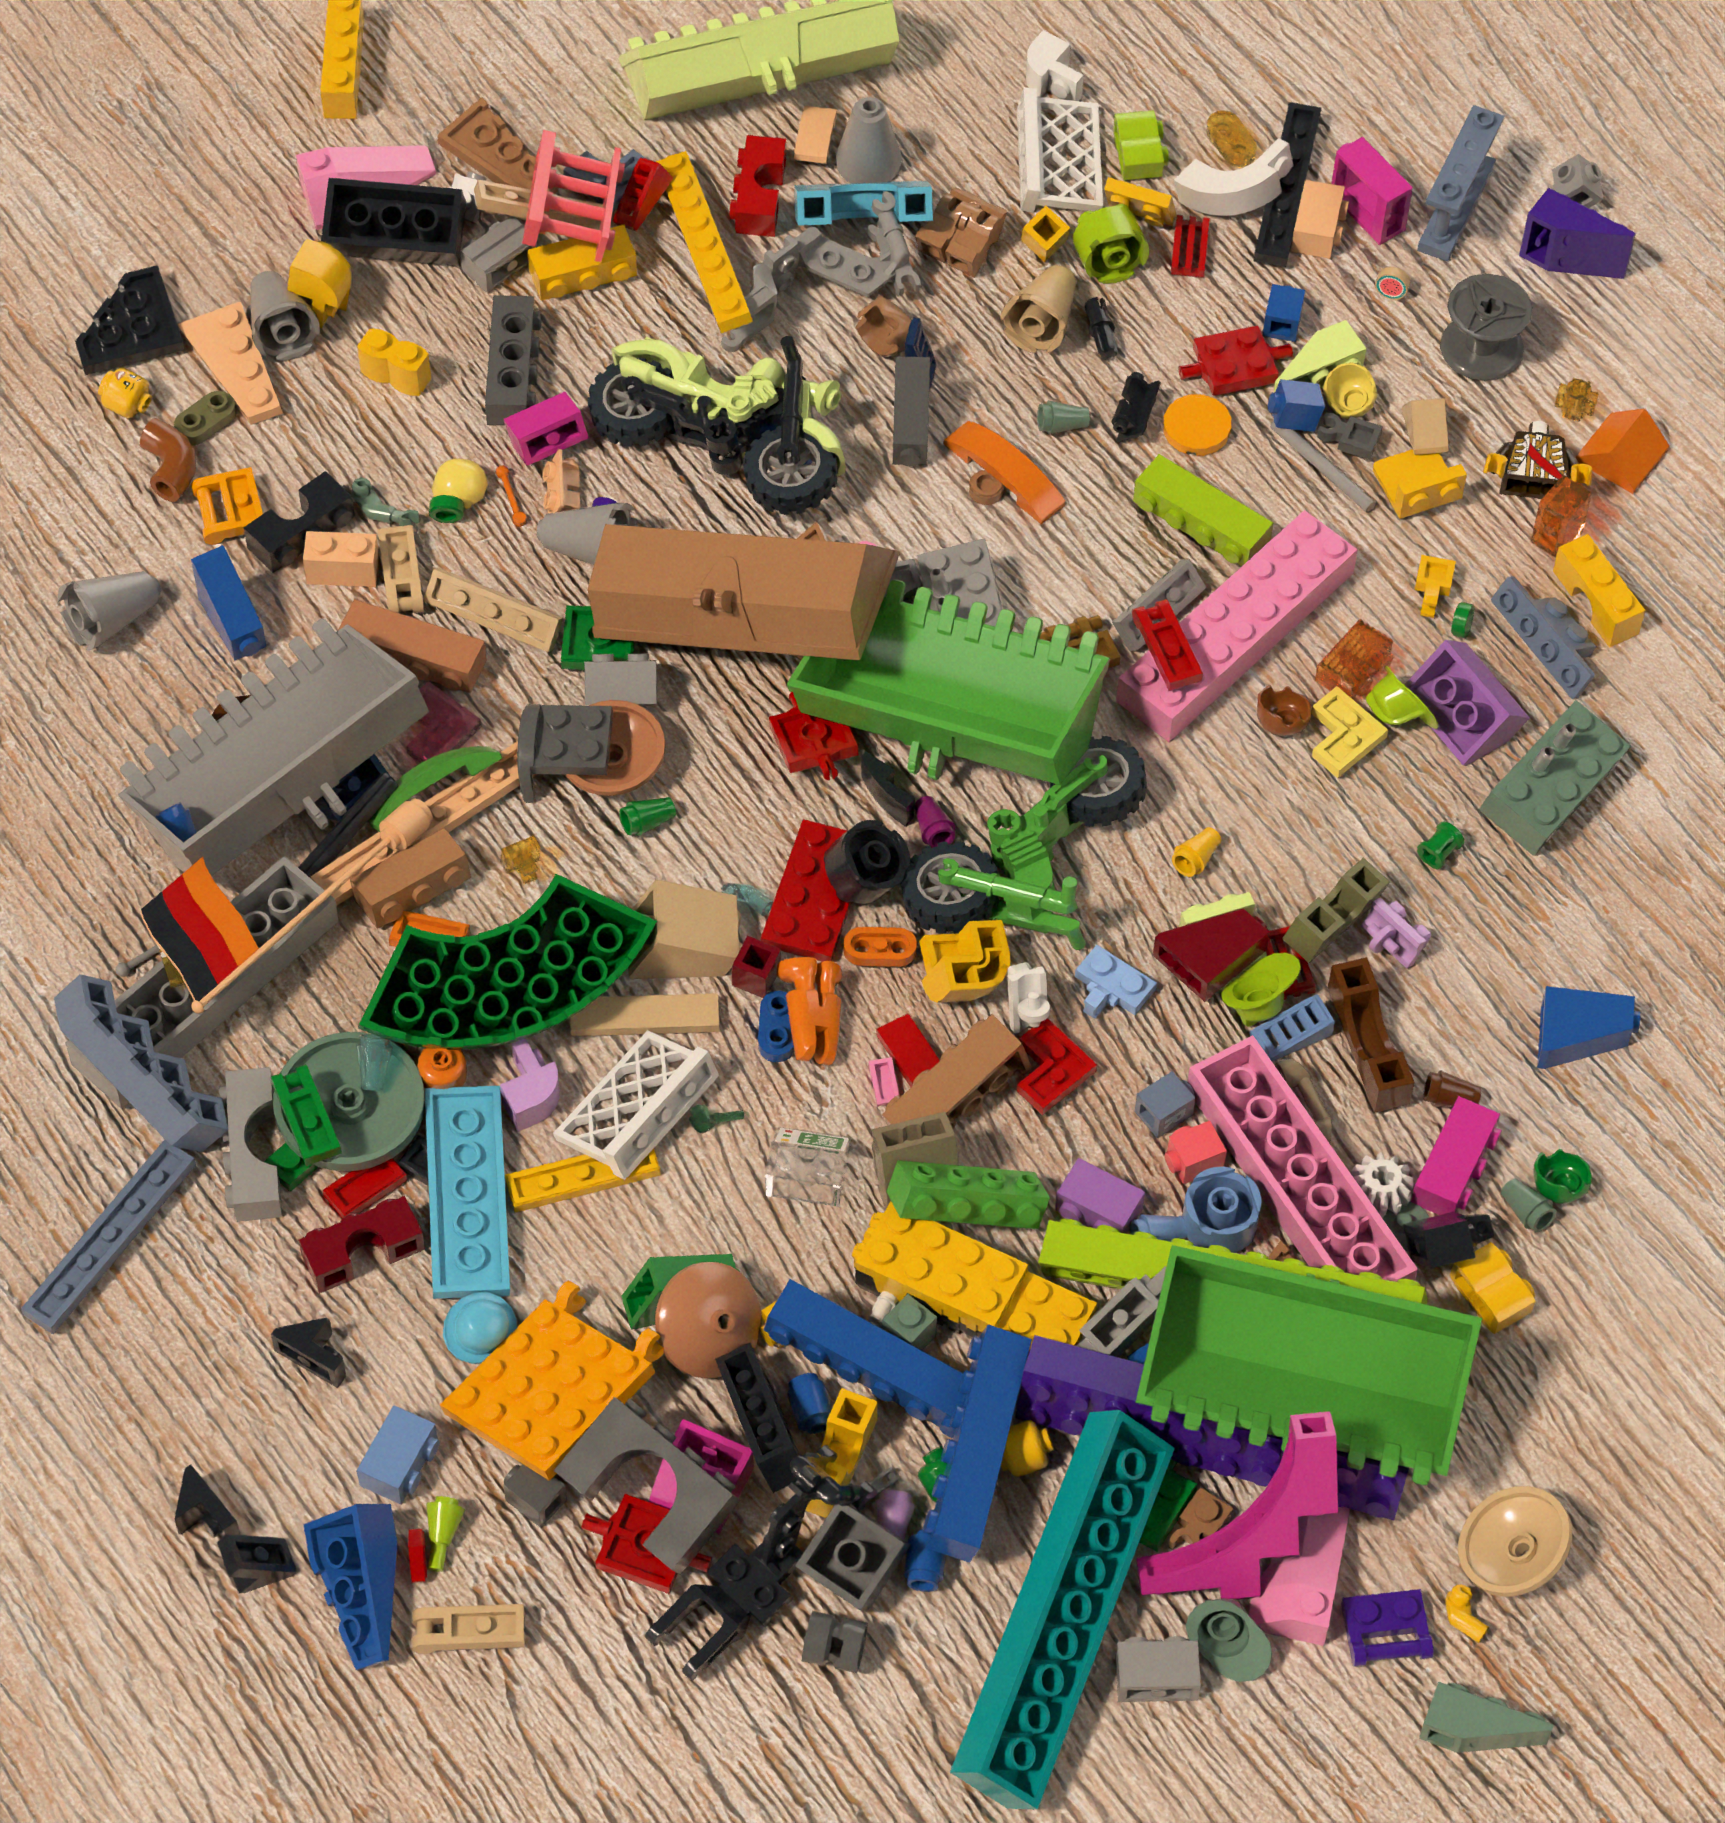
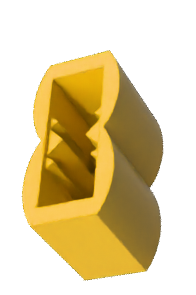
(394, 362)
(1493, 1287)

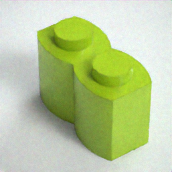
(1139, 145)

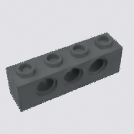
(511, 357)

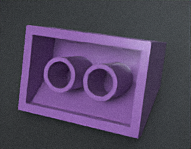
(1467, 702)

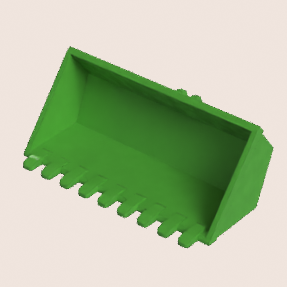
(963, 687)
(1276, 1344)

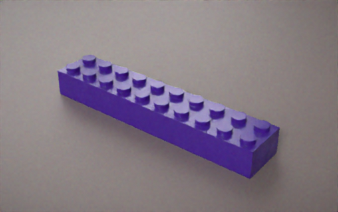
(1069, 1381)

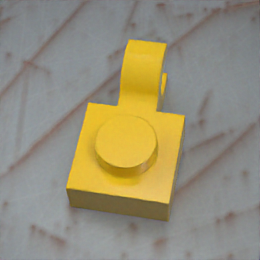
(1434, 579)

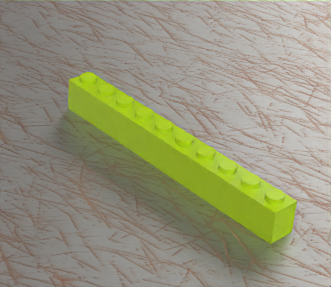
(1114, 1258)

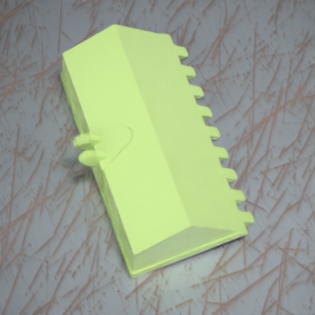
(759, 54)

